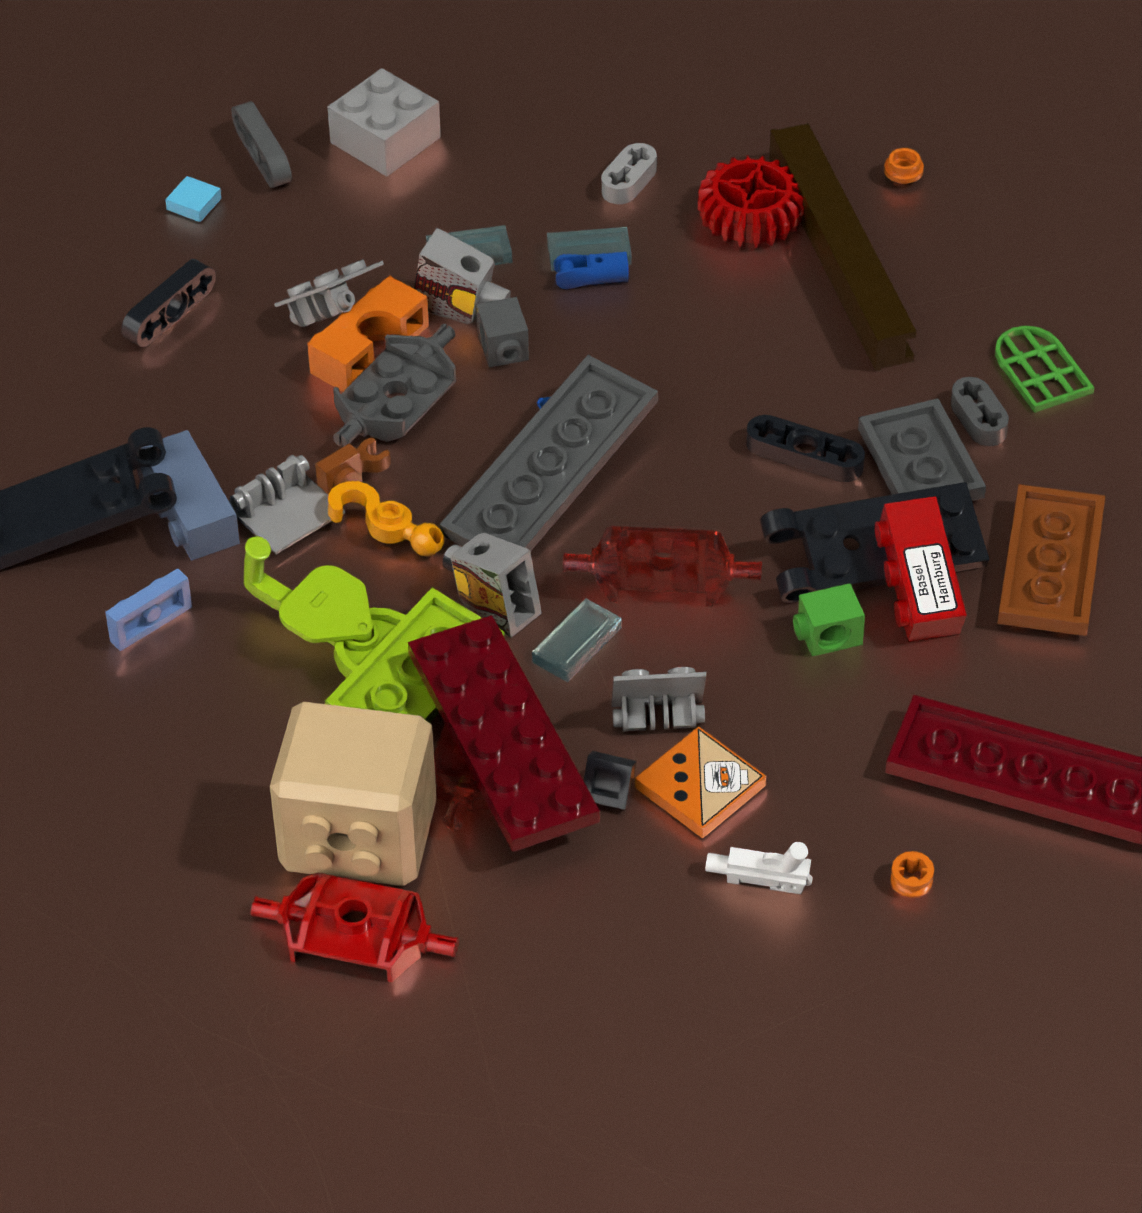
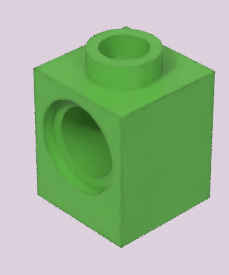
(829, 620)

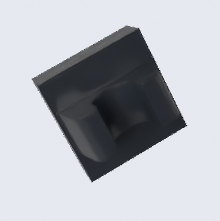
(610, 779)

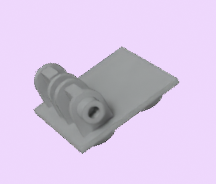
(327, 297)
(282, 504)
(638, 689)

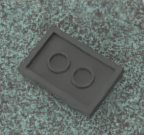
(919, 449)

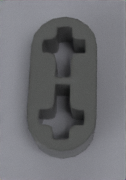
(987, 408)

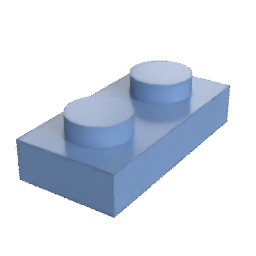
(148, 609)

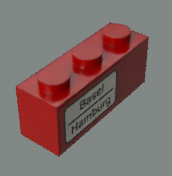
(920, 569)

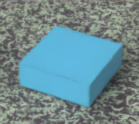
(193, 199)

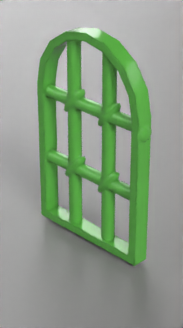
(1037, 380)

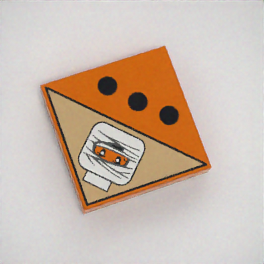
(700, 782)

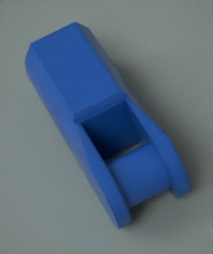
(592, 269)

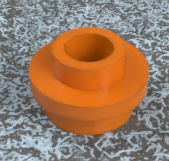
(904, 166)

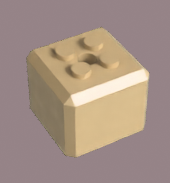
(354, 793)

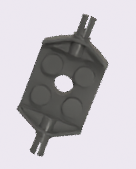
(406, 366)

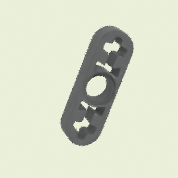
(261, 144)

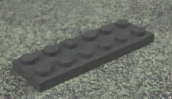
(552, 457)

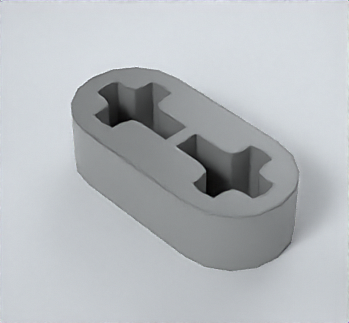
(636, 177)

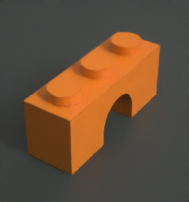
(347, 343)

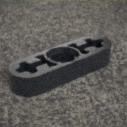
(168, 303)
(836, 448)

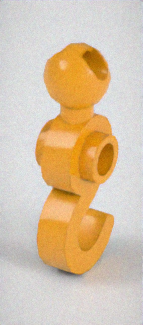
(386, 521)

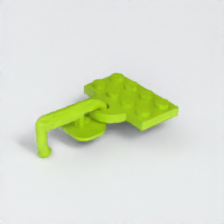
(366, 640)

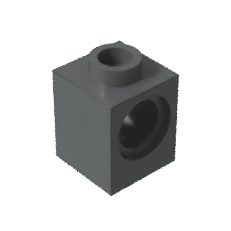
(502, 332)

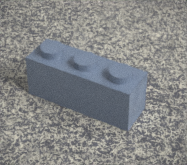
(202, 515)

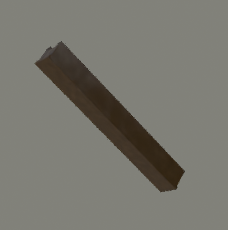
(845, 249)

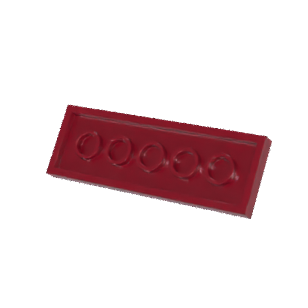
(503, 733)
(1020, 768)

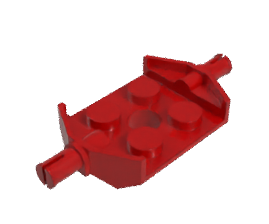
(386, 939)

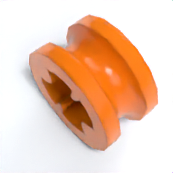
(912, 862)

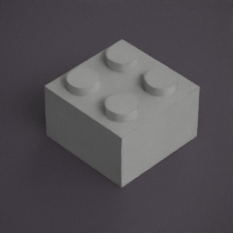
(384, 122)

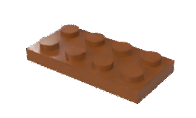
(1052, 560)

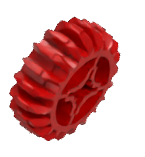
(750, 201)

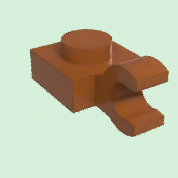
(350, 463)

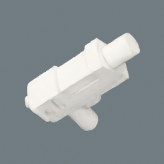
(778, 871)

